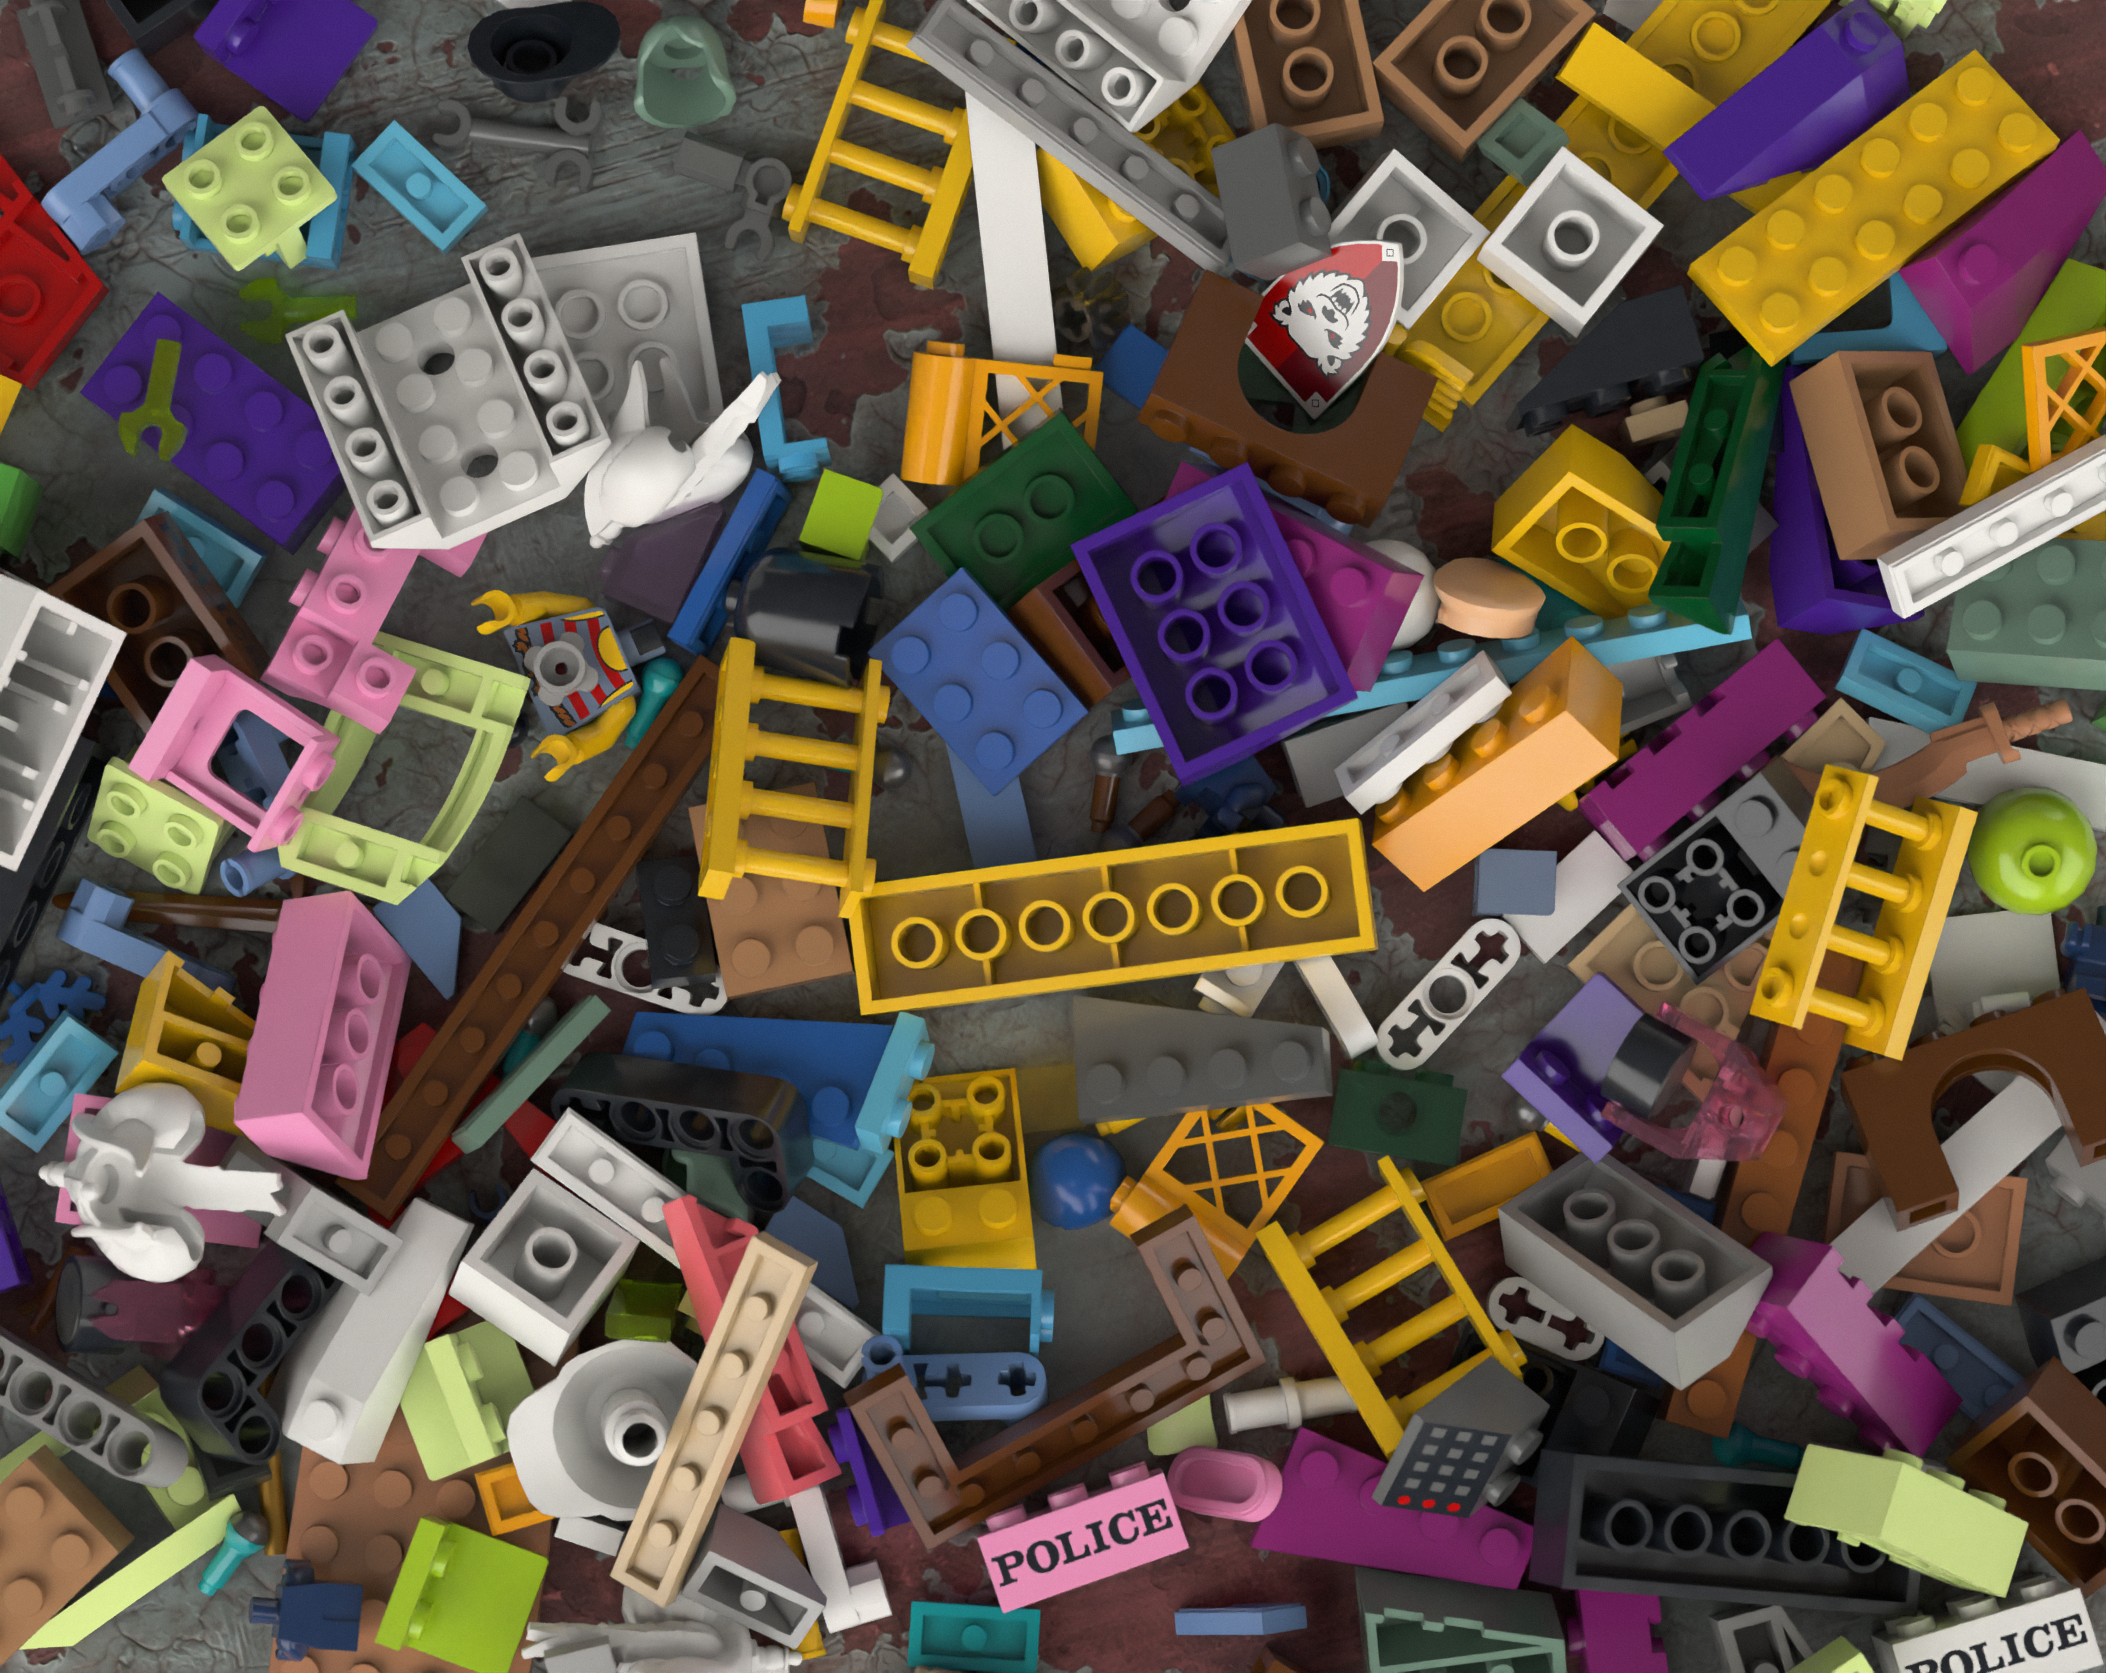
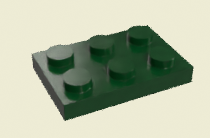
(1024, 511)

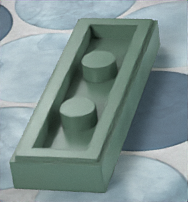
(529, 1073)

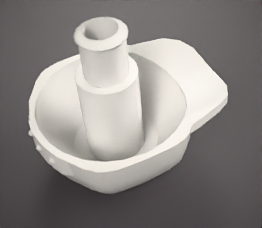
(599, 1428)

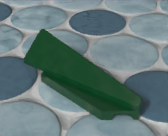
(1716, 488)

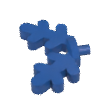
(52, 994)

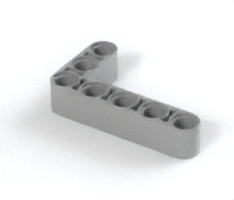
(73, 1411)

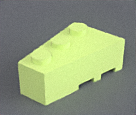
(1910, 1515)

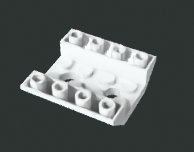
(1121, 53)
(413, 434)

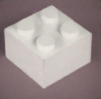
(1569, 242)
(543, 1267)

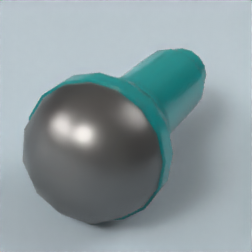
(245, 1534)

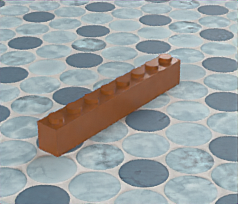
(1764, 1192)

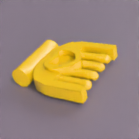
(1450, 373)

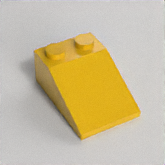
(1583, 525)

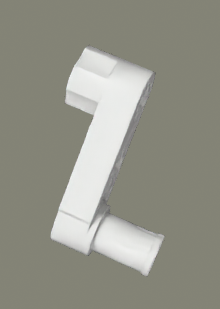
(852, 1593)

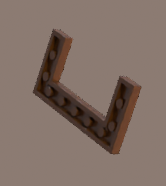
(956, 1493)

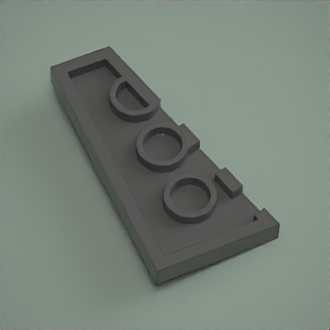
(1179, 1061)

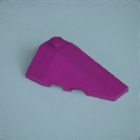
(2001, 259)

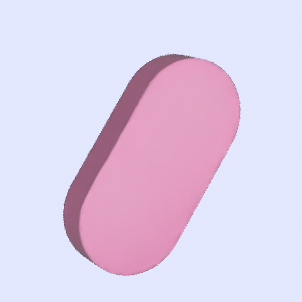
(1224, 1483)

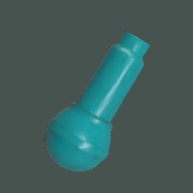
(659, 681)
(1745, 1447)

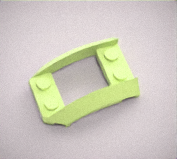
(380, 862)
(184, 1505)

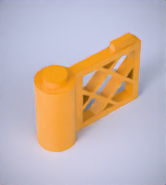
(950, 403)
(2046, 406)
(1161, 1192)

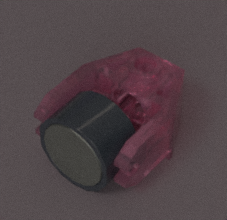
(1652, 1067)
(106, 1308)

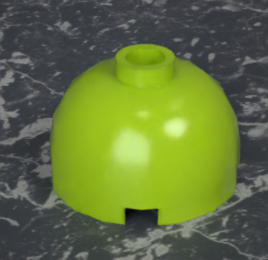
(2032, 851)

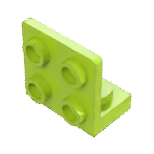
(462, 1596)

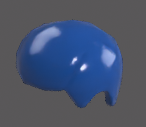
(1074, 1179)

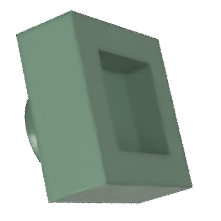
(1523, 142)

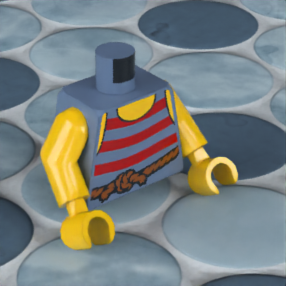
(584, 720)

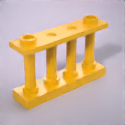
(941, 187)
(734, 798)
(1908, 923)
(1328, 1308)

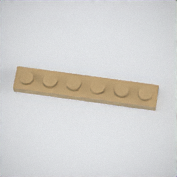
(713, 1418)

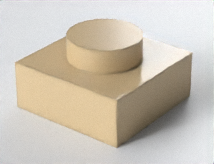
(1652, 422)

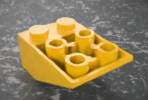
(1096, 225)
(965, 1174)

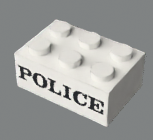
(2032, 1630)

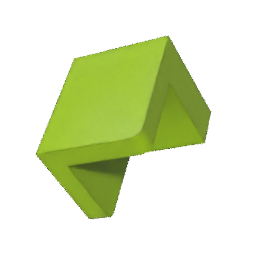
(841, 517)

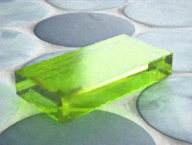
(643, 1311)

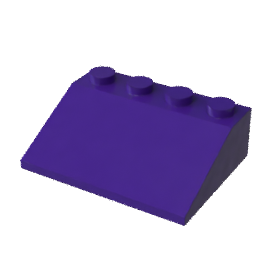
(1214, 624)

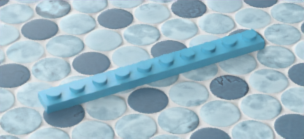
(1406, 678)

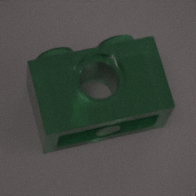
(1436, 1121)

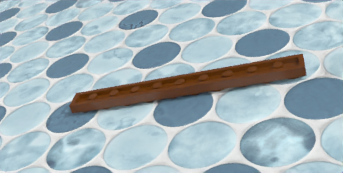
(540, 943)

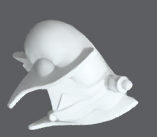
(671, 462)
(135, 1182)
(668, 1640)

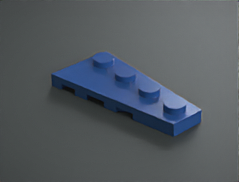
(823, 1060)

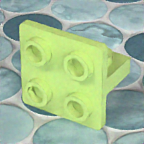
(251, 191)
(156, 827)
(464, 1397)

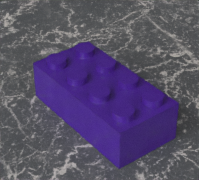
(245, 433)

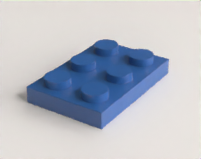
(979, 681)

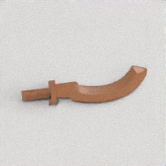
(1950, 750)

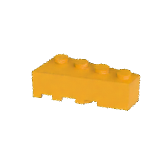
(1506, 770)

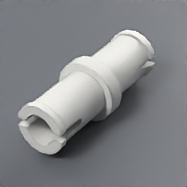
(1286, 1403)

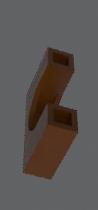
(1202, 405)
(1892, 1100)

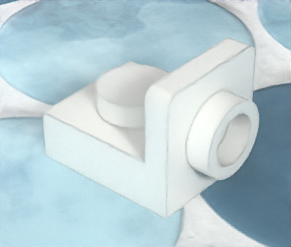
(1235, 990)

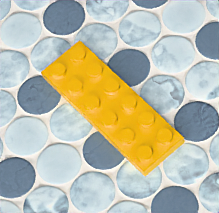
(1872, 207)

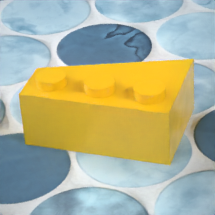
(188, 1039)

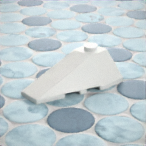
(360, 1349)

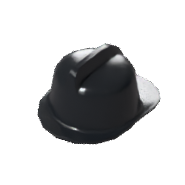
(543, 47)

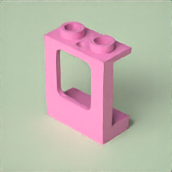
(193, 728)

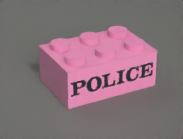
(1081, 1536)

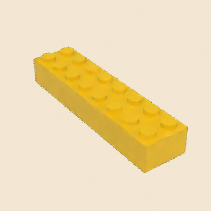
(1113, 918)

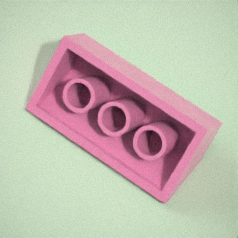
(323, 1035)

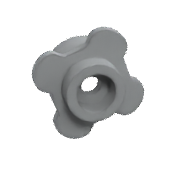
(544, 661)

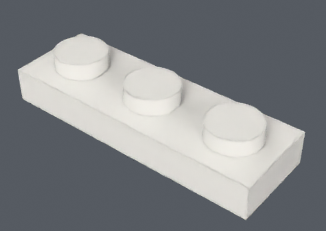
(1423, 733)

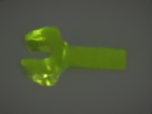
(289, 309)
(157, 406)

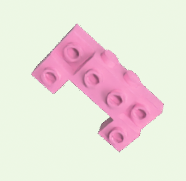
(340, 609)

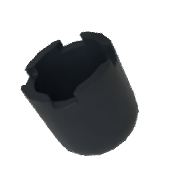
(807, 612)

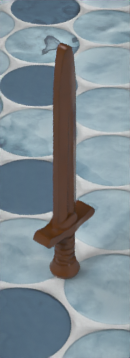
(206, 911)

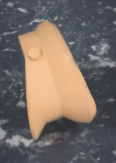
(1487, 598)

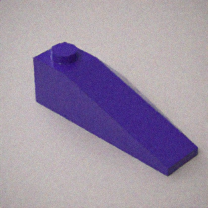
(1798, 107)
(1808, 580)

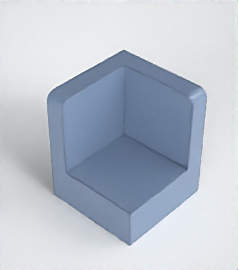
(1514, 883)

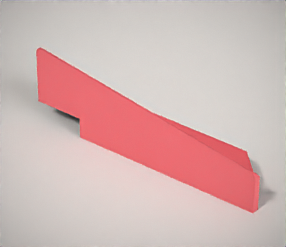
(782, 1444)

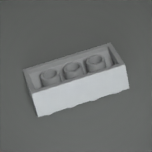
(1634, 1265)

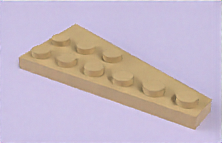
(1651, 975)

